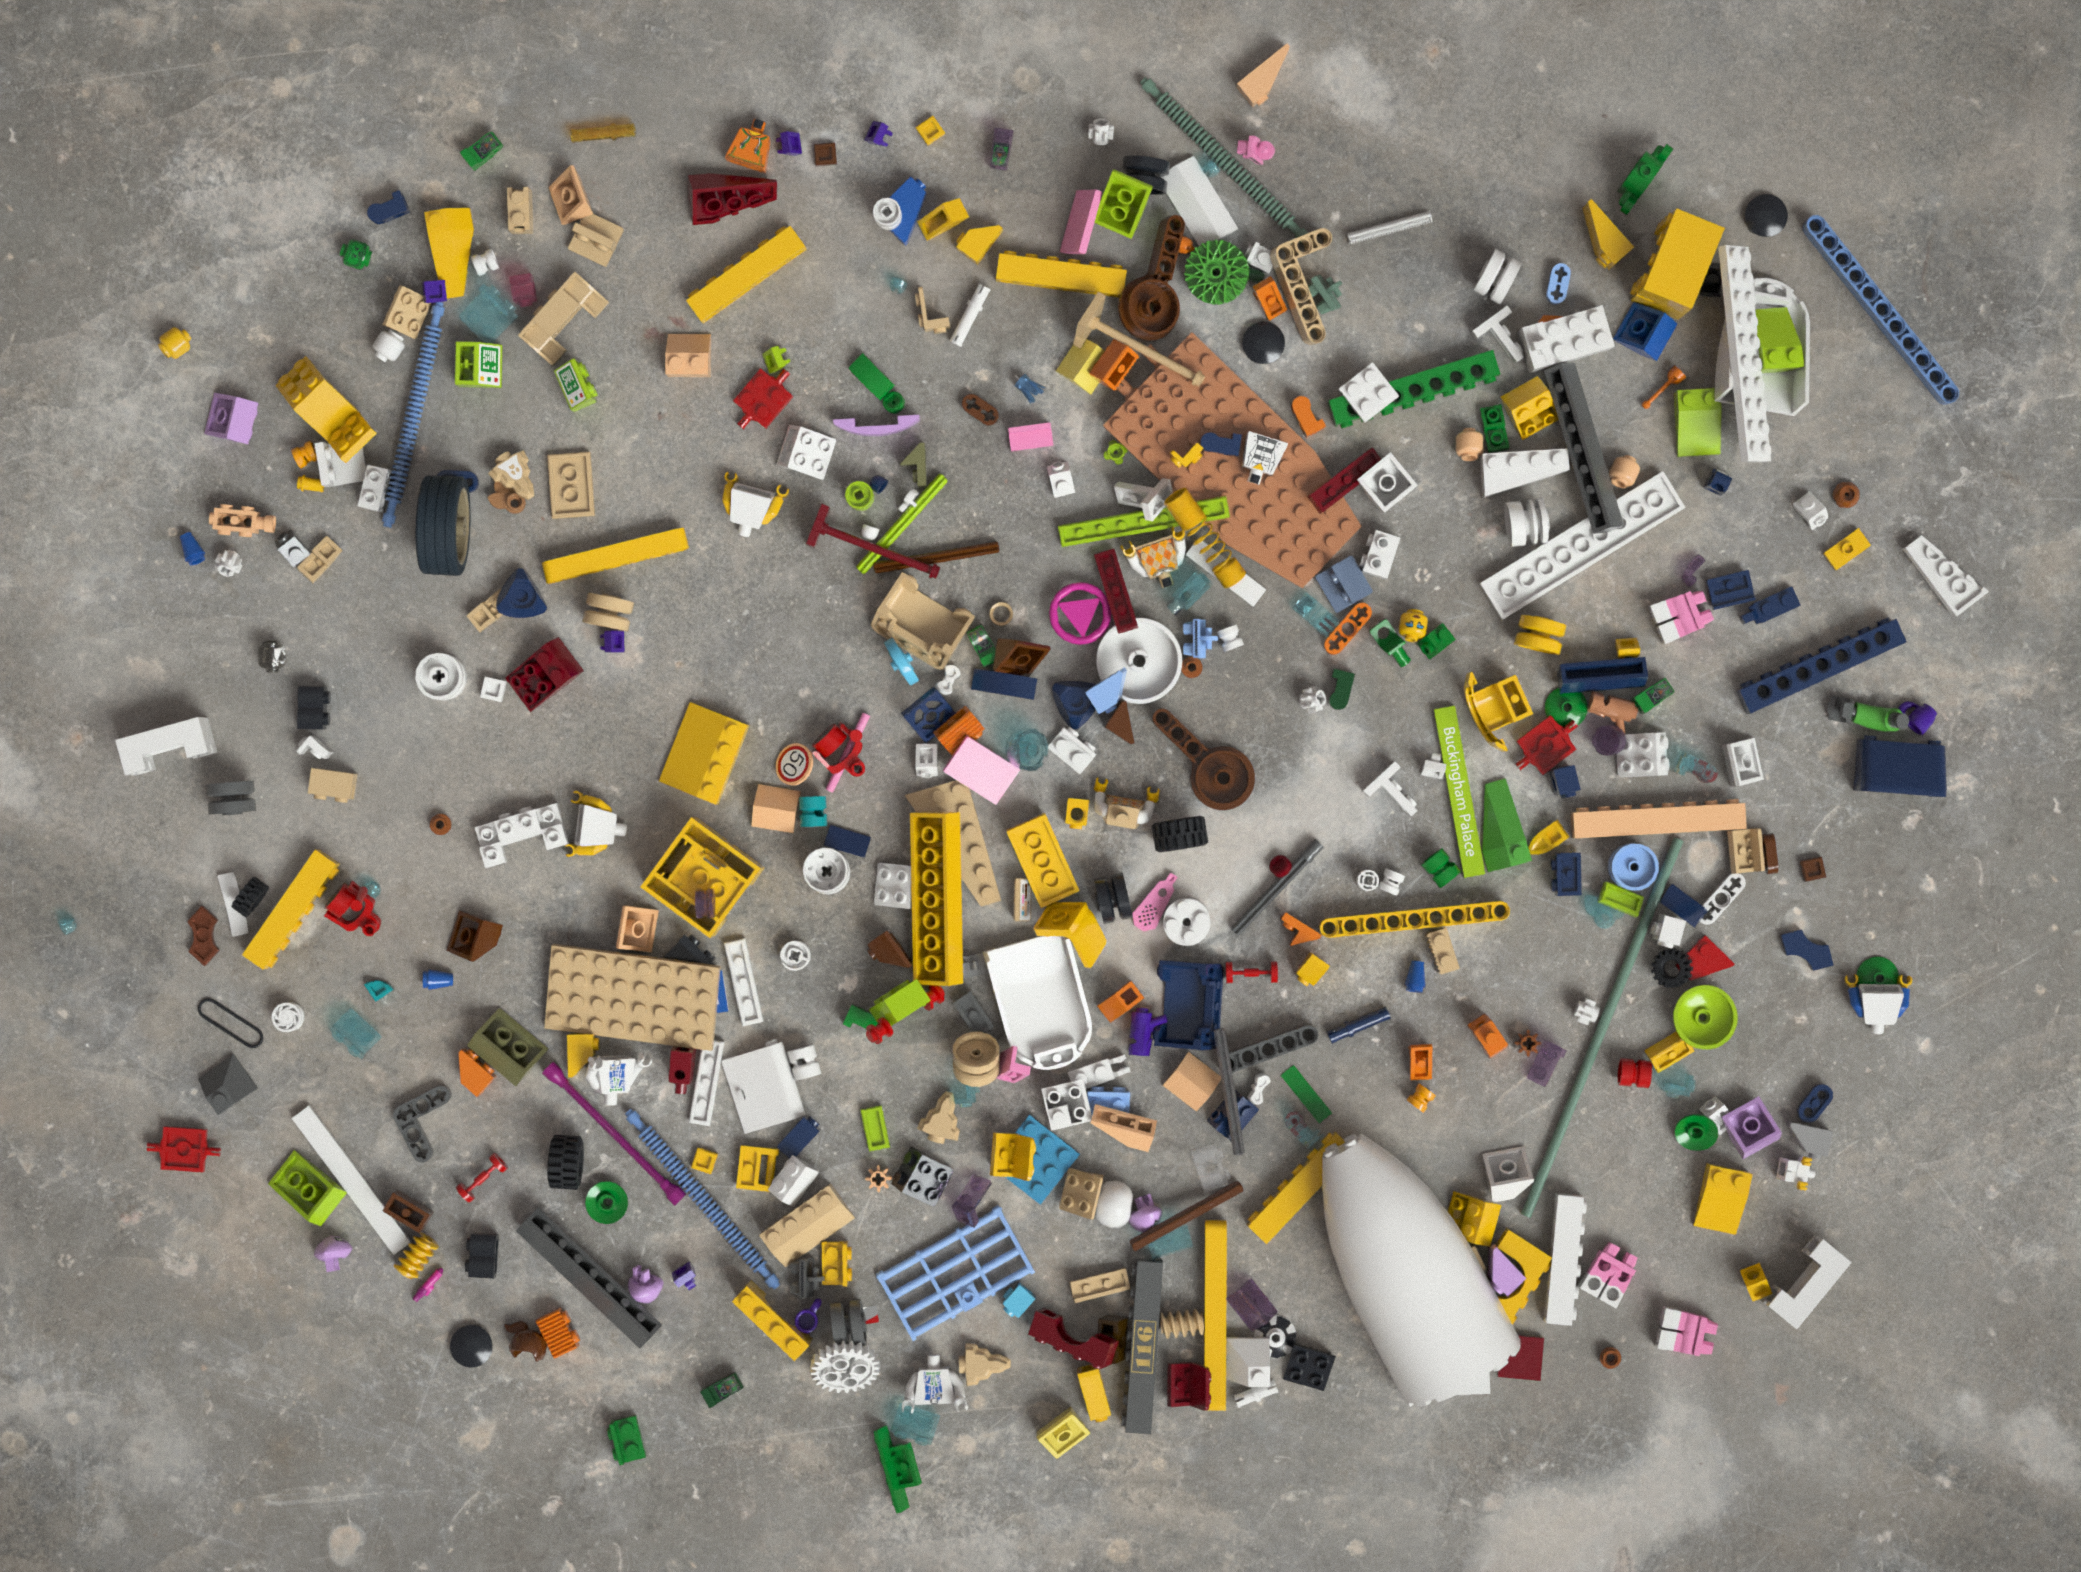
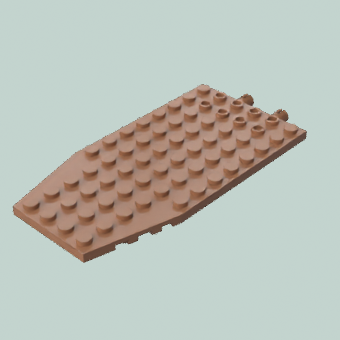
(1266, 521)

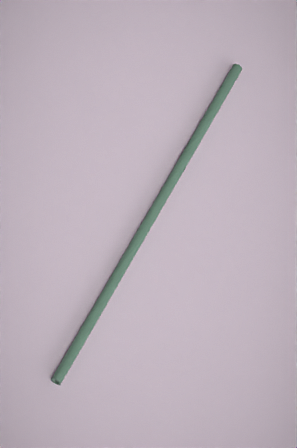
(1602, 1027)

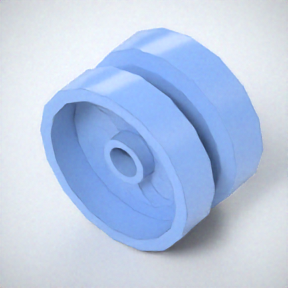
(1620, 863)

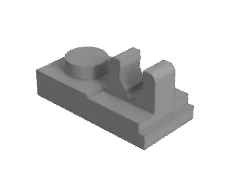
(974, 965)

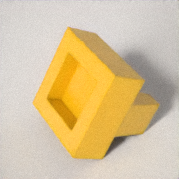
(1627, 647)

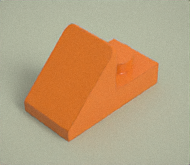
(1269, 298)
(1304, 932)
(1420, 1061)

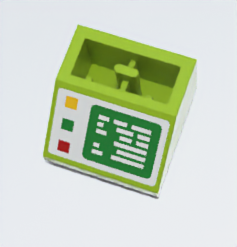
(478, 365)
(575, 385)

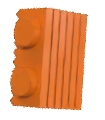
(1114, 364)
(957, 727)
(557, 1332)

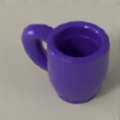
(1921, 718)
(807, 1319)

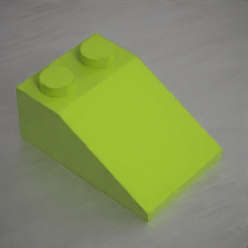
(1123, 204)
(1779, 341)
(1697, 422)
(307, 1188)

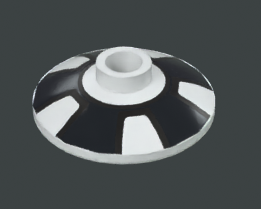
(1282, 1327)

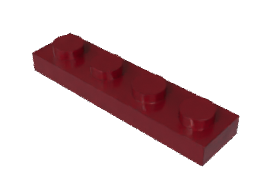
(1343, 481)
(1116, 591)

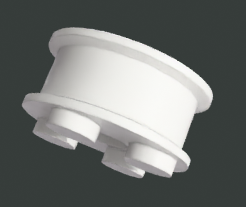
(1186, 934)

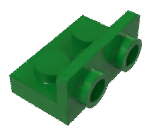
(626, 1440)

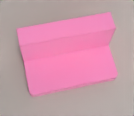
(1030, 437)
(1008, 1069)

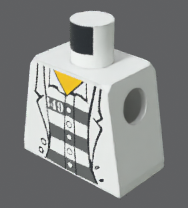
(1261, 455)

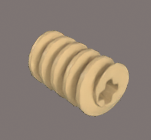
(1182, 1323)

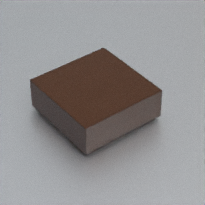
(825, 154)
(1812, 869)

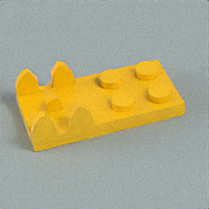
(1042, 860)

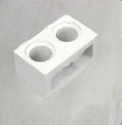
(374, 488)

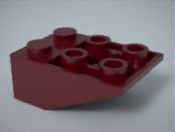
(544, 674)

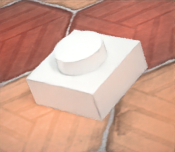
(493, 689)

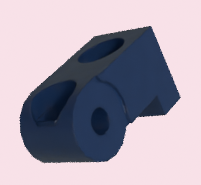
(388, 210)
(1221, 445)
(1718, 482)

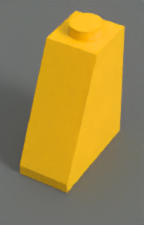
(1094, 1393)

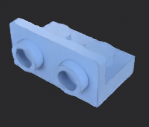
(1116, 1099)

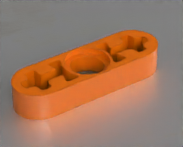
(1354, 613)

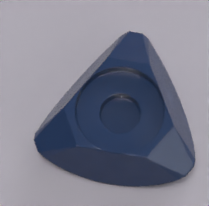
(520, 597)
(1073, 702)

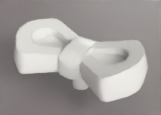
(908, 500)
(945, 686)
(1260, 1081)

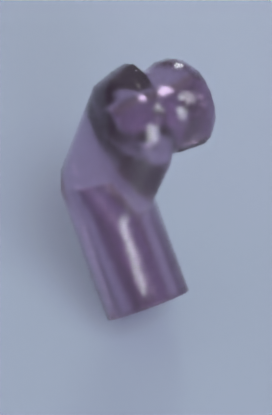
(1691, 568)

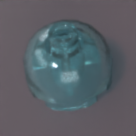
(1026, 749)

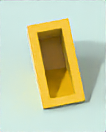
(943, 218)
(977, 242)
(1311, 970)
(579, 1049)

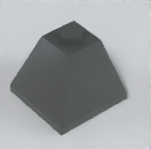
(226, 1084)

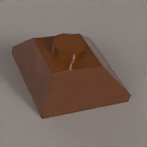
(473, 936)
(889, 950)

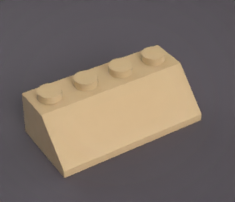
(807, 1225)

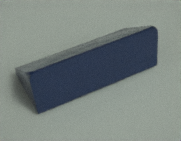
(847, 841)
(1683, 905)

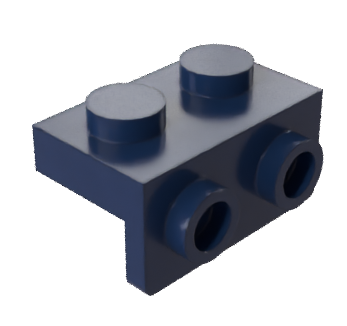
(1567, 874)
(1219, 1118)

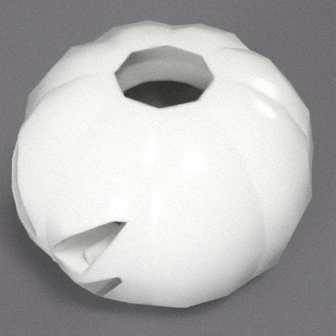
(1114, 1204)

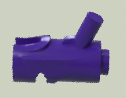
(1140, 1029)

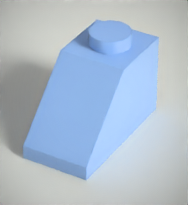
(1107, 692)

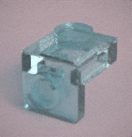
(1675, 1090)
(971, 1097)

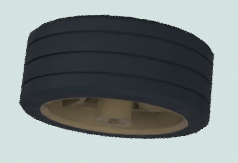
(443, 525)

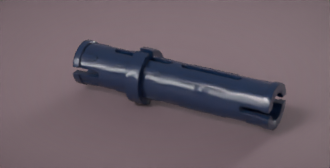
(1348, 1029)

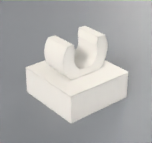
(1433, 767)

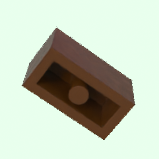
(408, 1211)

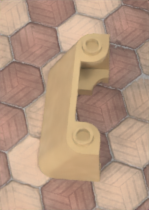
(920, 623)

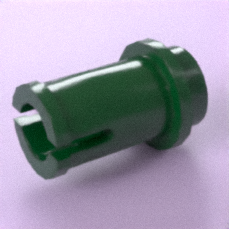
(1255, 275)

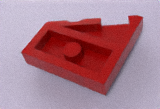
(1706, 959)

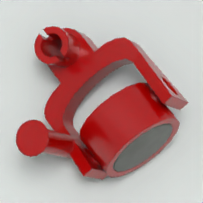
(831, 740)
(353, 897)

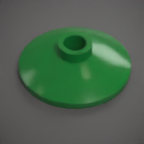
(1556, 701)
(1877, 965)
(1696, 1139)
(595, 1202)

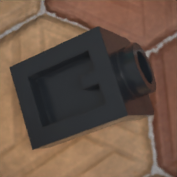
(1712, 282)

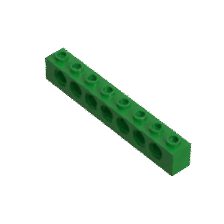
(1485, 361)

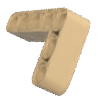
(1298, 282)

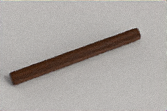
(940, 556)
(1186, 1215)

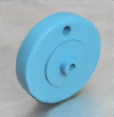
(901, 661)

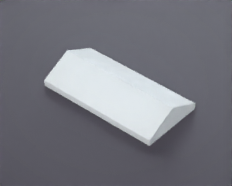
(1198, 202)

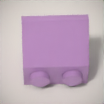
(231, 418)
(1751, 1127)
(1502, 1272)

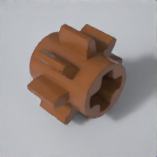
(1523, 1038)

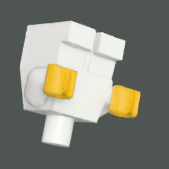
(1795, 1171)

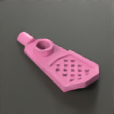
(1156, 902)

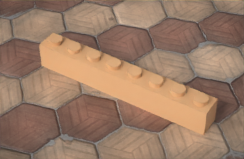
(1658, 820)

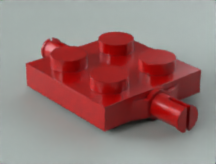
(763, 398)
(1546, 745)
(183, 1149)

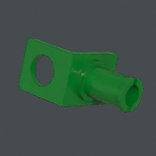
(1392, 643)

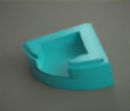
(378, 989)

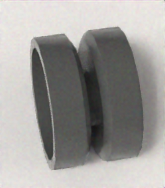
(231, 799)
(851, 1323)

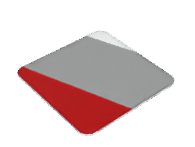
(871, 1314)

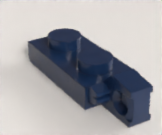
(1772, 606)

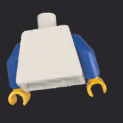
(1879, 1002)

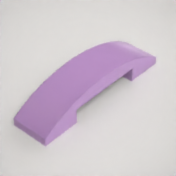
(904, 423)

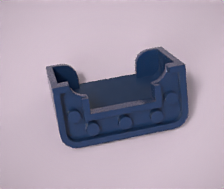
(1900, 767)
(1190, 1004)

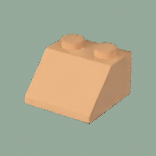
(688, 355)

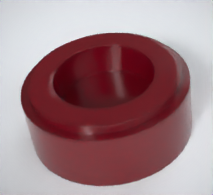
(1280, 866)

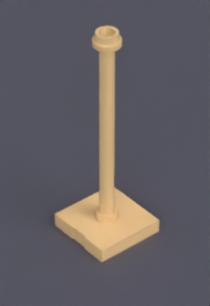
(1091, 321)

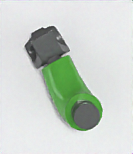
(1869, 716)

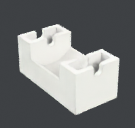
(138, 749)
(1811, 1285)

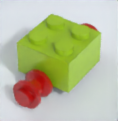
(899, 1004)

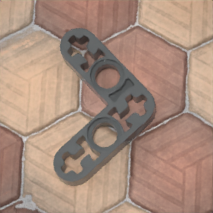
(413, 1122)

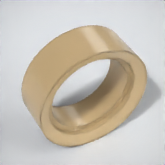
(997, 605)

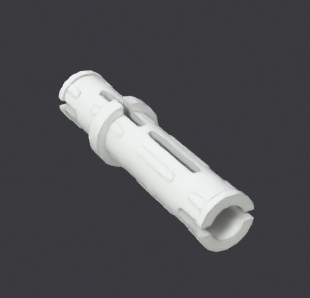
(969, 315)

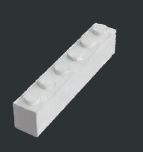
(1564, 1251)

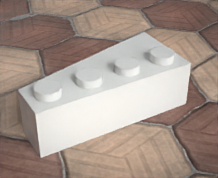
(1515, 469)

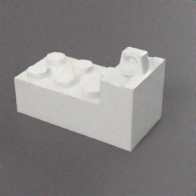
(1565, 339)

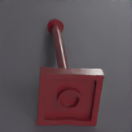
(822, 528)

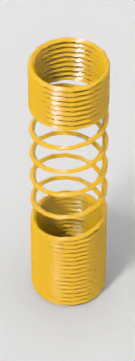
(1188, 515)

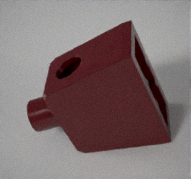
(681, 1059)

